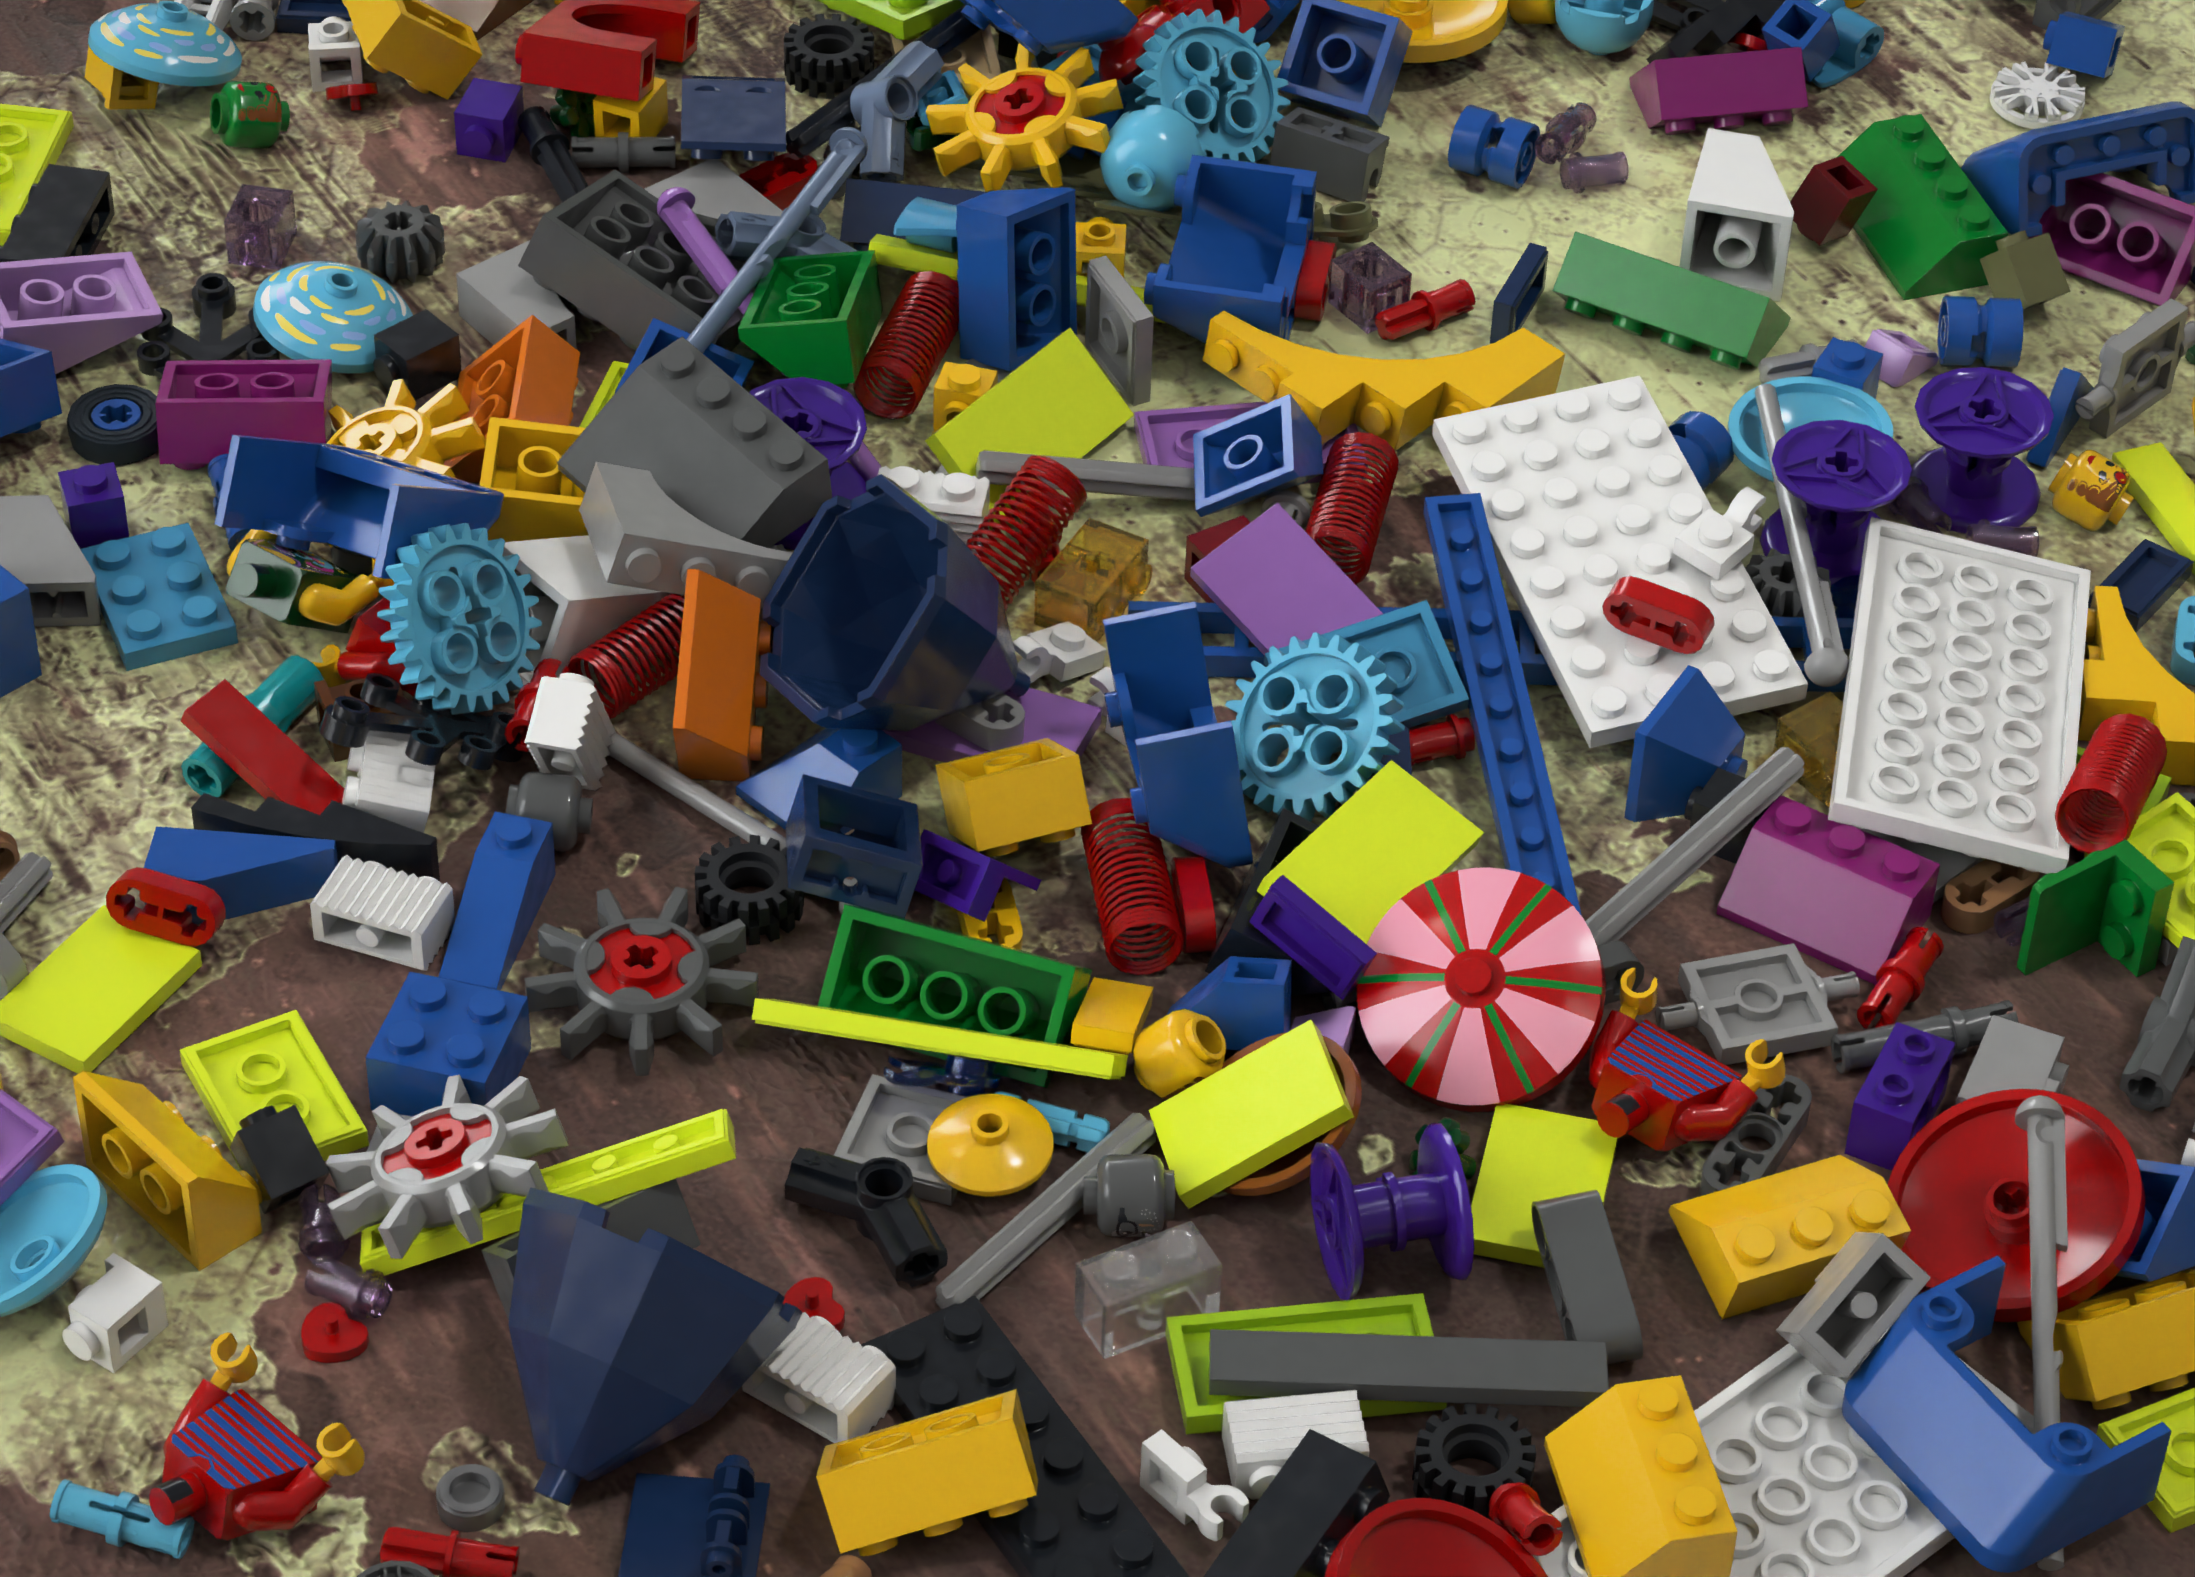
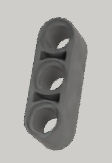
(1587, 1274)

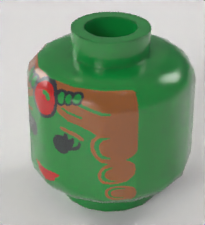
(249, 114)

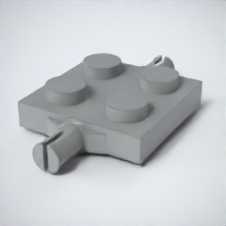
(2137, 368)
(1755, 998)

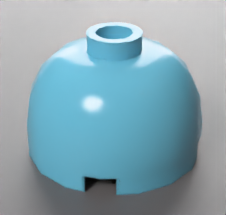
(1603, 24)
(1147, 155)

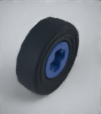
(114, 424)

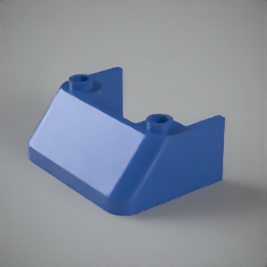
(1053, 23)
(343, 497)
(1176, 747)
(1968, 1456)

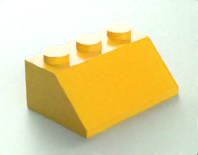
(166, 1169)
(1782, 1230)
(2126, 1341)
(928, 1474)
(1642, 1485)

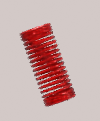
(879, 357)
(1058, 475)
(1379, 491)
(605, 664)
(2111, 783)
(1136, 916)

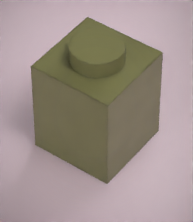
(2025, 270)

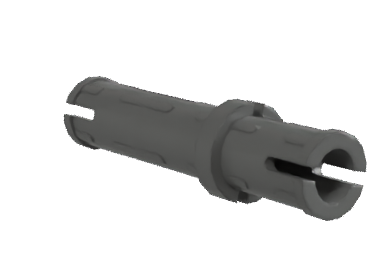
(1960, 1026)

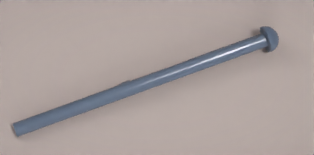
(847, 151)

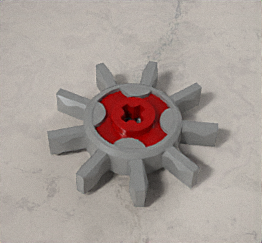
(444, 1165)

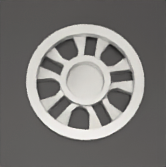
(2037, 94)

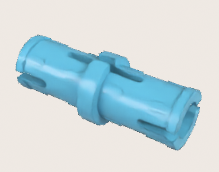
(119, 1519)

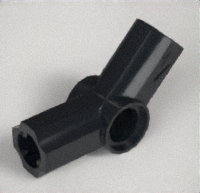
(879, 1201)

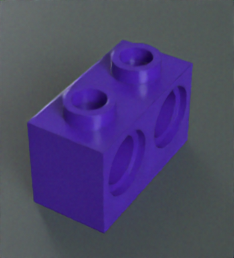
(1899, 1095)

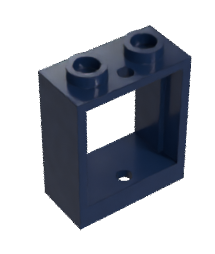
(879, 853)

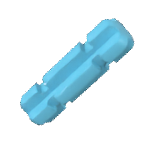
(1069, 1128)

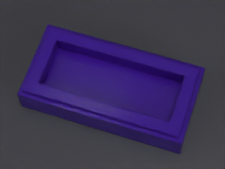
(1312, 937)

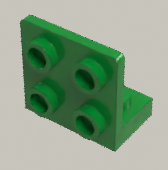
(2103, 899)

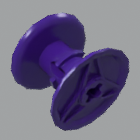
(828, 421)
(1981, 424)
(1841, 476)
(1392, 1211)

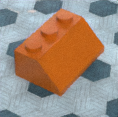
(519, 378)
(720, 680)

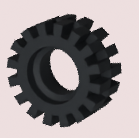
(827, 54)
(747, 866)
(1471, 1437)

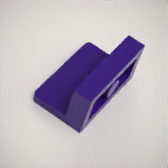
(964, 876)

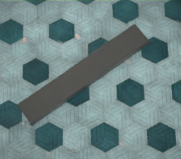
(1408, 1367)

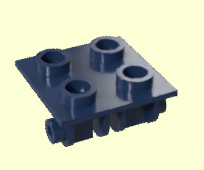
(696, 1524)

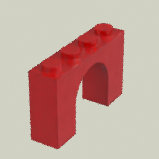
(607, 45)

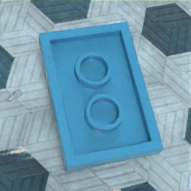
(159, 597)
(1413, 656)

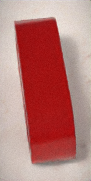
(781, 178)
(1314, 280)
(1658, 615)
(1194, 903)
(166, 906)

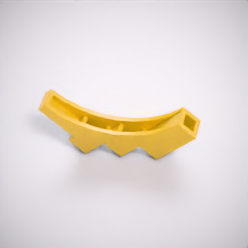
(1381, 395)
(2127, 679)

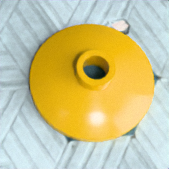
(990, 1145)

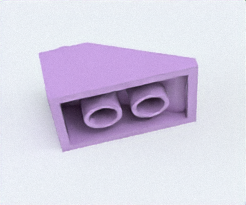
(75, 304)

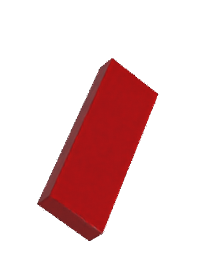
(260, 750)

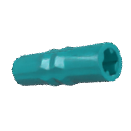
(280, 698)

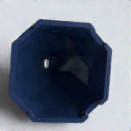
(886, 618)
(625, 1338)

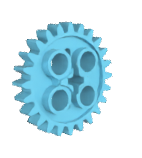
(1211, 86)
(459, 618)
(1317, 677)

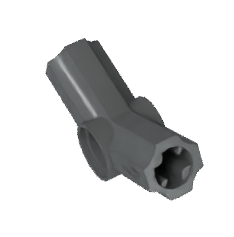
(2165, 1038)

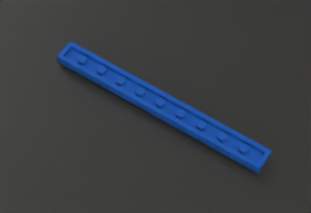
(1497, 692)

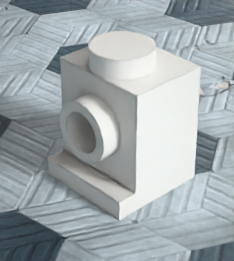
(329, 42)
(116, 1315)

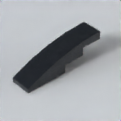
(1718, 27)
(354, 830)

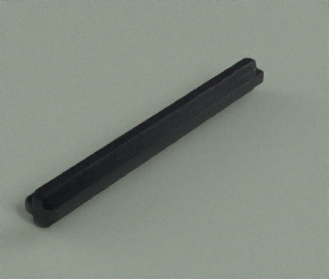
(836, 114)

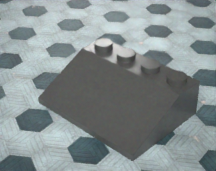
(622, 263)
(706, 448)

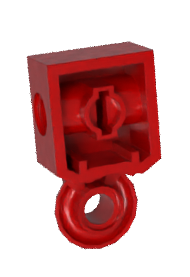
(1119, 55)

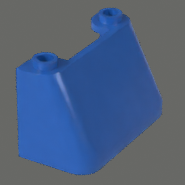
(2031, 169)
(1235, 246)

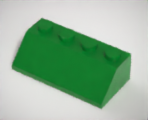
(1927, 216)
(1669, 301)
(816, 315)
(952, 981)

